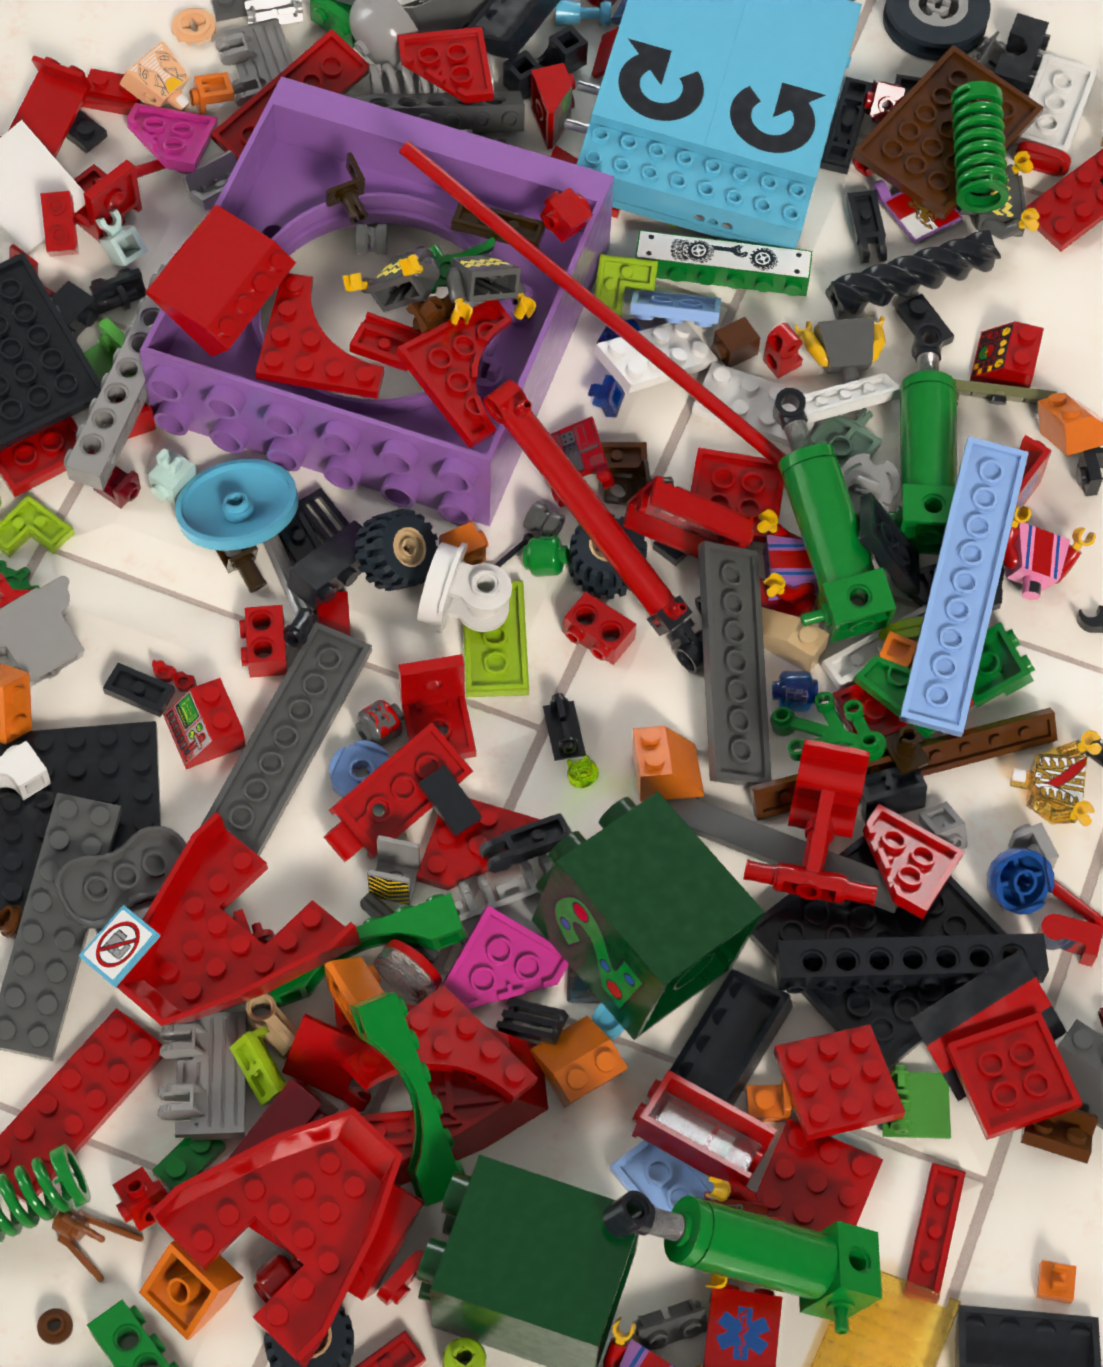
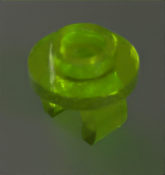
(582, 772)

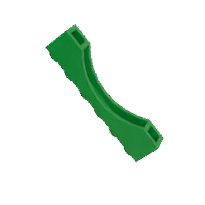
(428, 925)
(384, 1026)

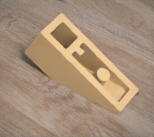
(791, 640)

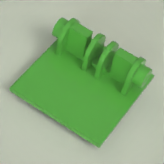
(925, 1105)

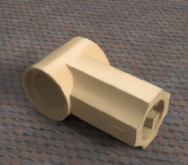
(281, 1028)

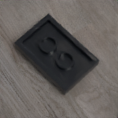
(889, 545)

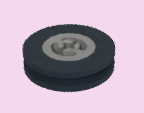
(931, 32)

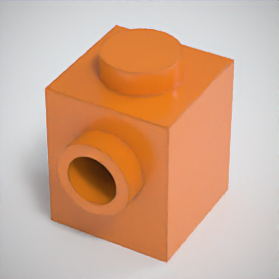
(476, 542)

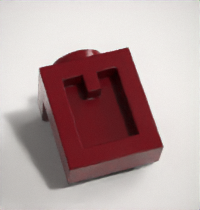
(121, 487)

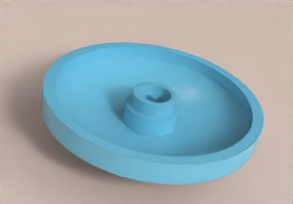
(236, 504)

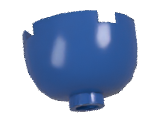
(1020, 880)

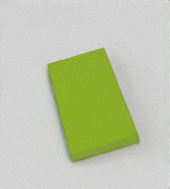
(498, 658)

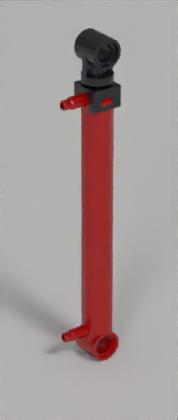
(512, 409)

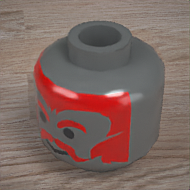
(379, 722)

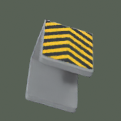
(395, 857)

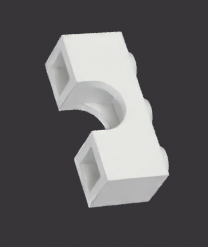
(23, 770)

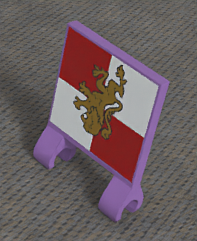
(911, 216)

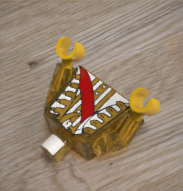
(1058, 781)

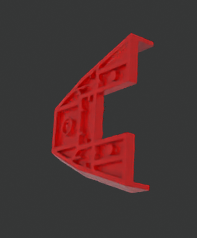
(208, 957)
(470, 1109)
(316, 1193)

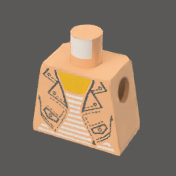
(158, 79)

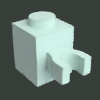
(122, 241)
(170, 475)

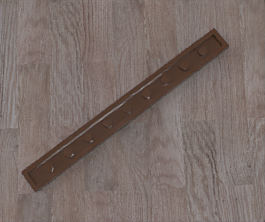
(943, 754)

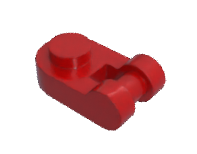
(396, 1287)

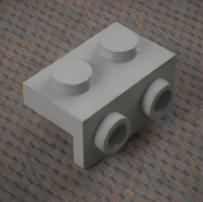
(209, 179)

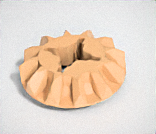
(201, 19)

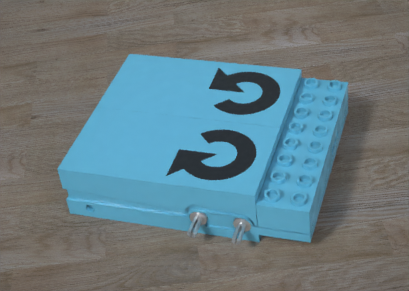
(719, 112)

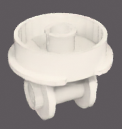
(465, 591)

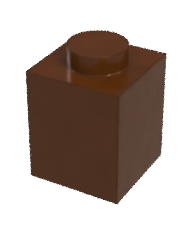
(736, 342)

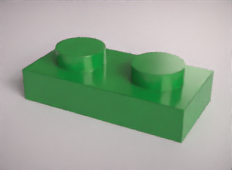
(187, 1161)

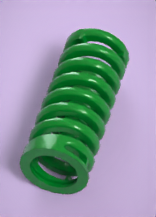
(983, 145)
(71, 1191)

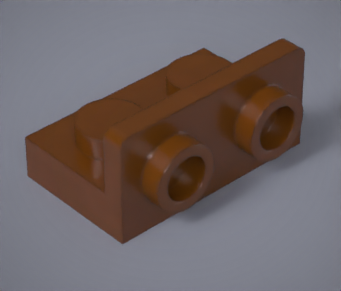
(1063, 1135)

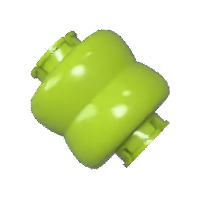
(466, 1349)

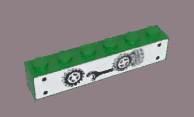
(726, 263)

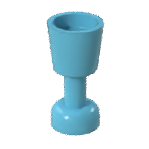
(569, 13)

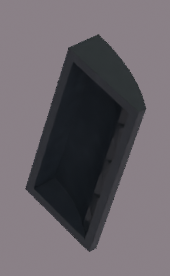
(511, 24)
(733, 1036)
(1025, 1339)

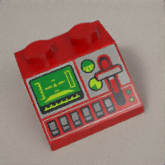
(552, 100)
(204, 724)

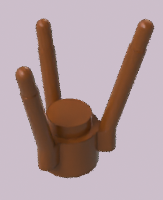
(76, 1224)

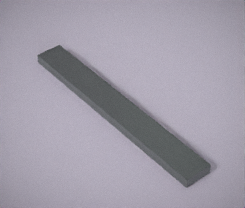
(770, 844)

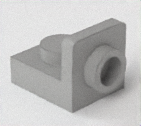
(944, 823)
(1037, 841)

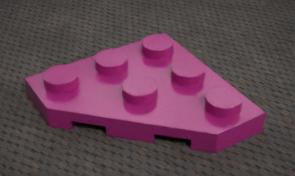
(172, 135)
(502, 962)

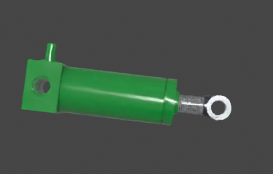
(927, 444)
(852, 592)
(828, 1269)

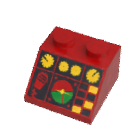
(1007, 355)

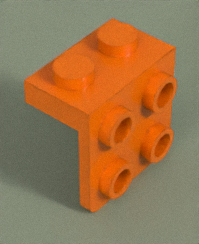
(14, 703)

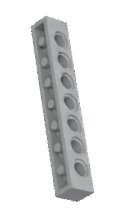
(97, 468)

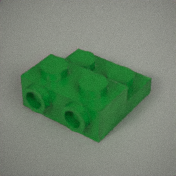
(1000, 666)

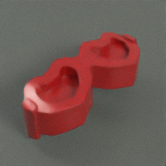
(167, 674)

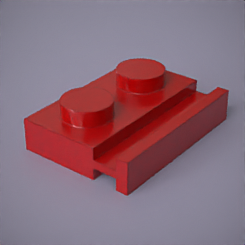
(108, 94)
(379, 339)

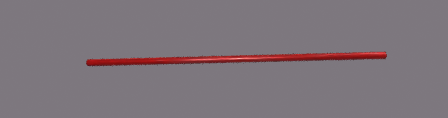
(592, 303)

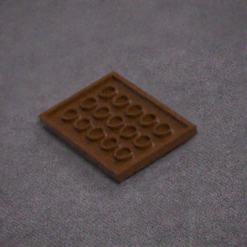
(915, 139)

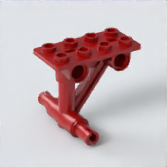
(825, 806)

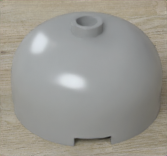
(376, 29)

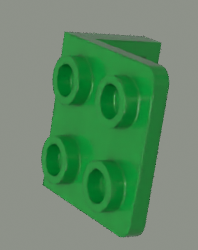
(334, 16)

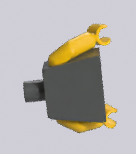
(844, 344)

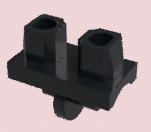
(119, 290)

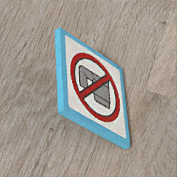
(119, 946)

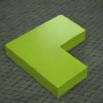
(618, 273)
(33, 521)

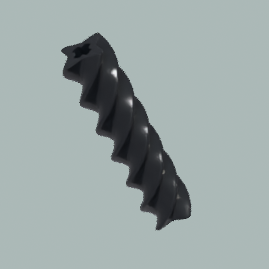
(907, 273)

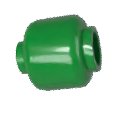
(545, 556)

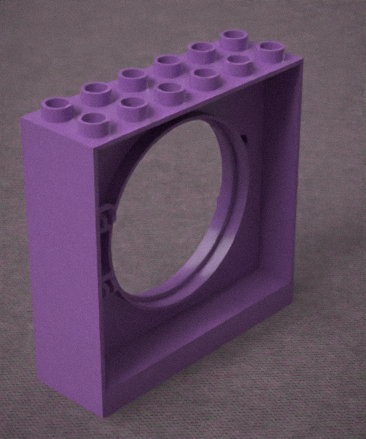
(405, 441)

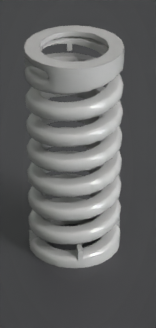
(380, 85)

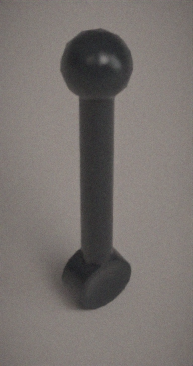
(516, 549)

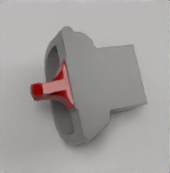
(35, 629)

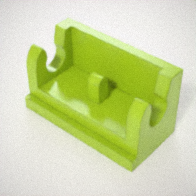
(258, 1065)

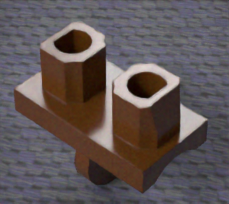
(431, 312)

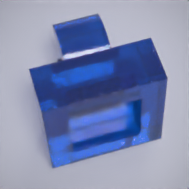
(607, 396)

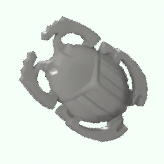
(870, 478)

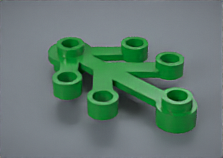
(785, 723)

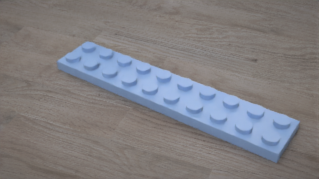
(964, 587)

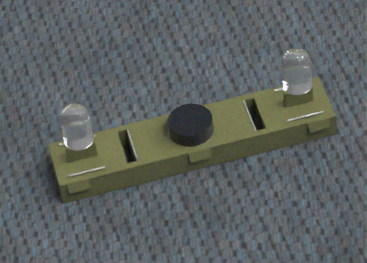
(1000, 394)

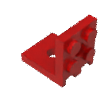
(114, 191)
(436, 694)

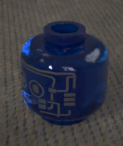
(795, 690)

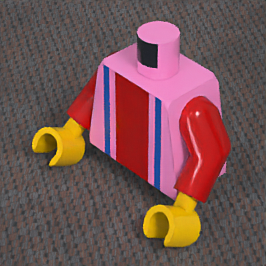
(1039, 556)

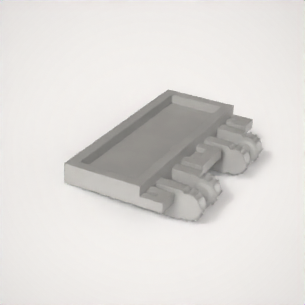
(259, 56)
(513, 898)
(208, 1081)

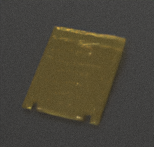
(896, 1331)

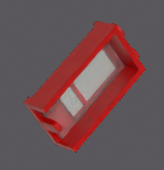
(684, 518)
(702, 1129)

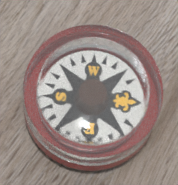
(407, 971)

